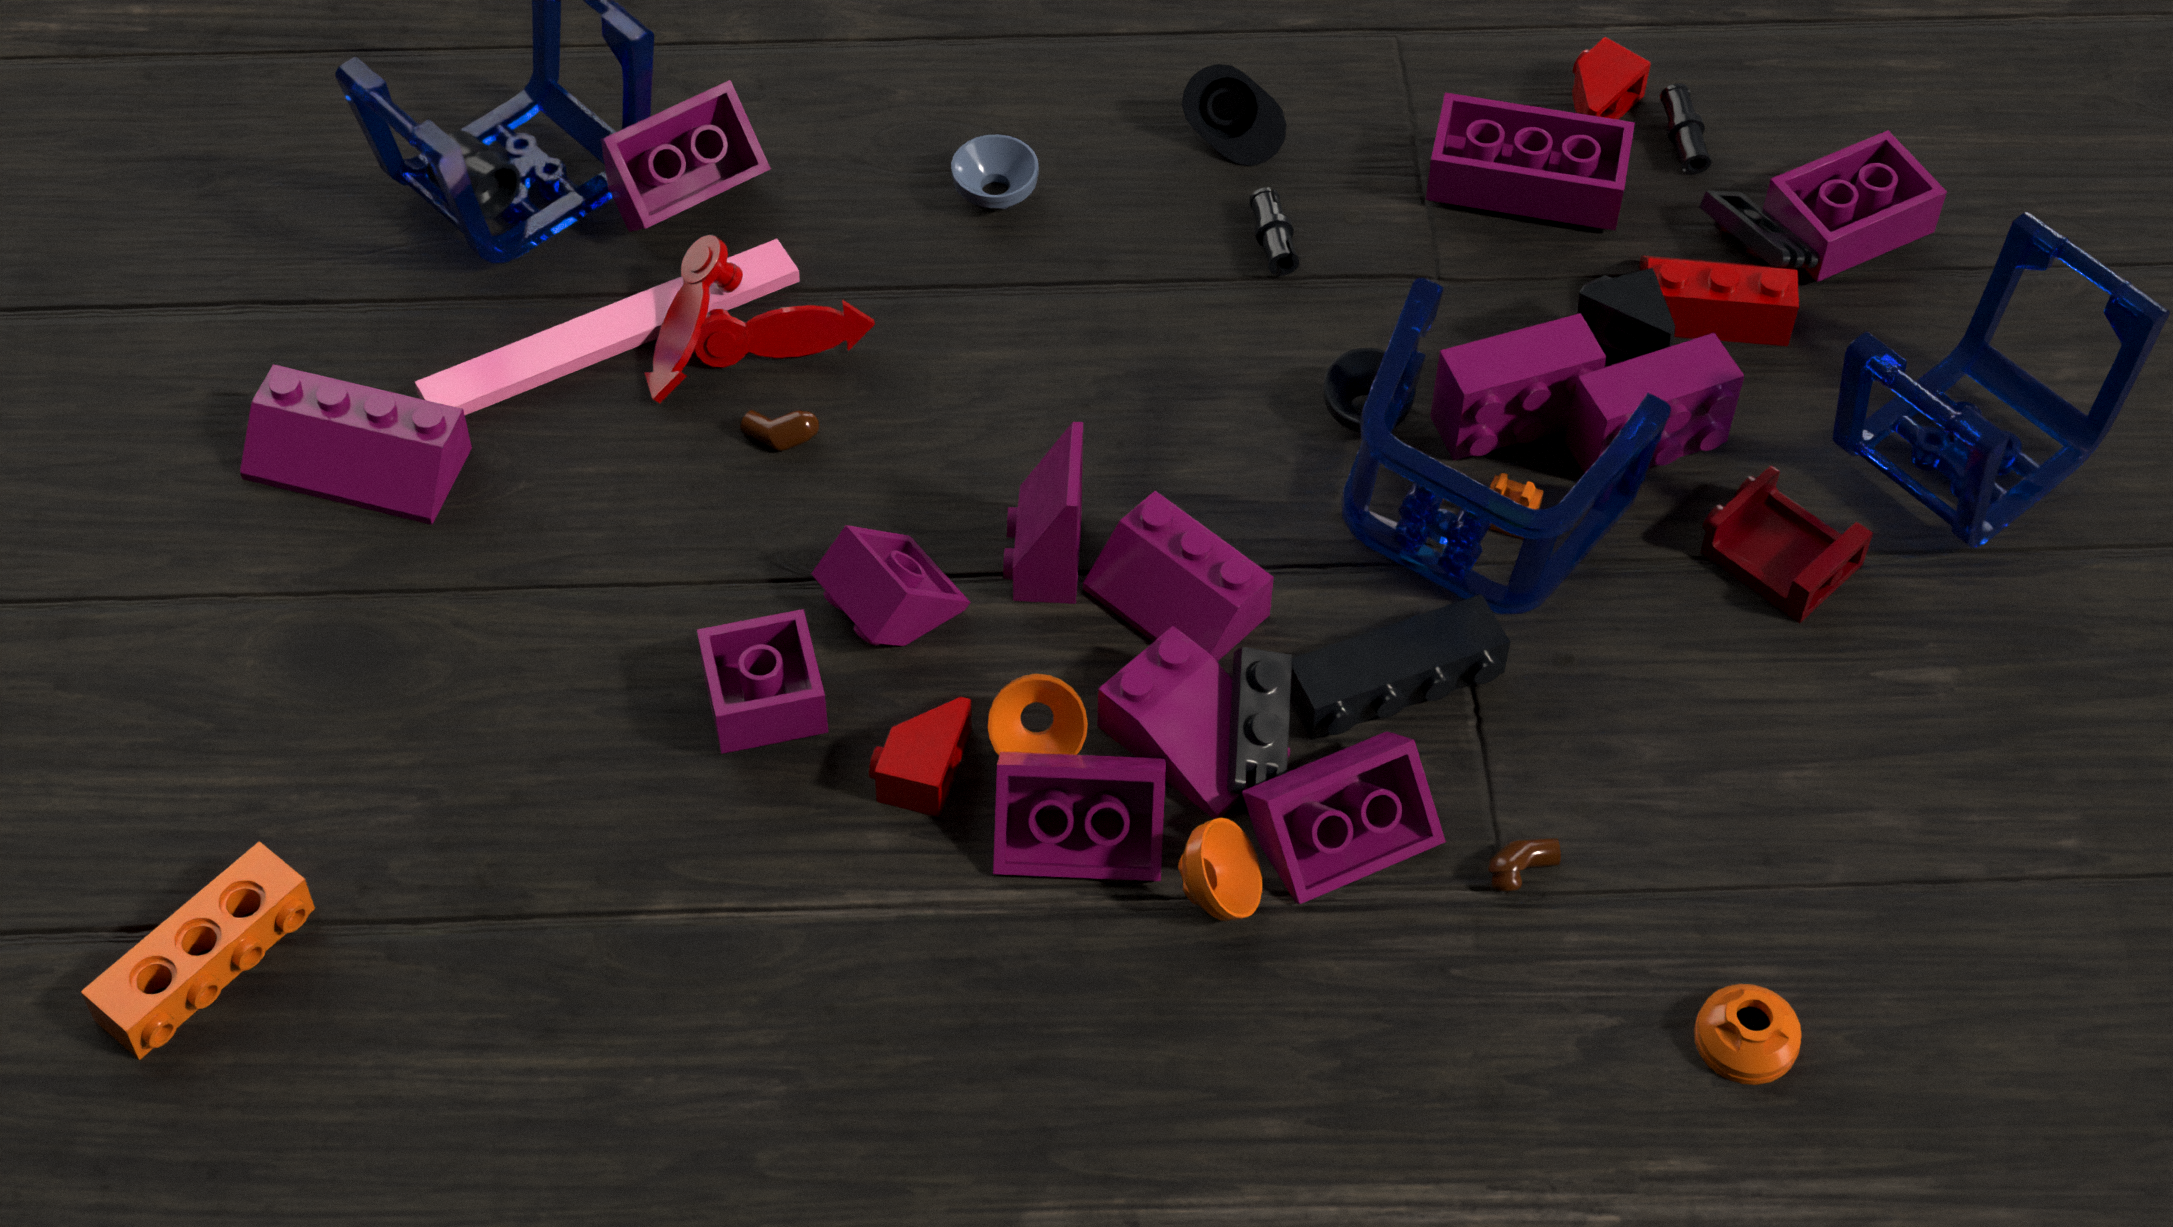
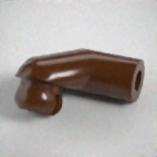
(780, 432)
(1521, 855)

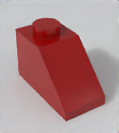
(1608, 80)
(922, 758)

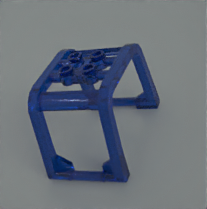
(375, 110)
(1977, 446)
(1609, 484)

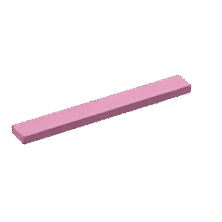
(595, 336)

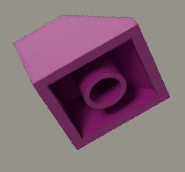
(887, 586)

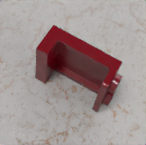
(1781, 546)

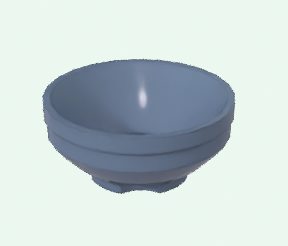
(994, 160)

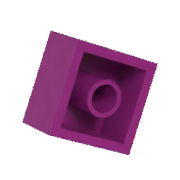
(762, 681)

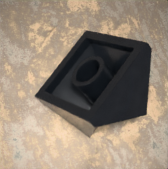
(1627, 315)

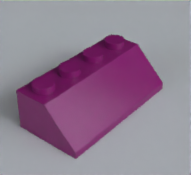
(354, 444)

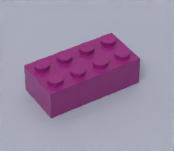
(1530, 161)

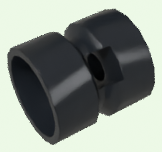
(491, 175)

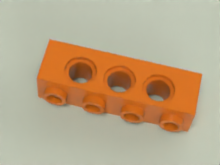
(167, 956)

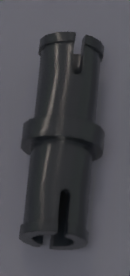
(1685, 129)
(1274, 231)

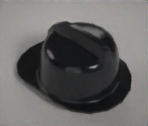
(1234, 114)

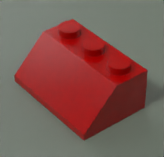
(1728, 299)

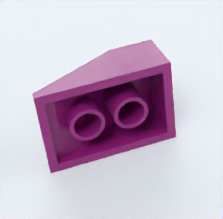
(1048, 525)
(1175, 708)

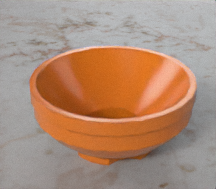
(1063, 736)
(1221, 870)
(1744, 1053)

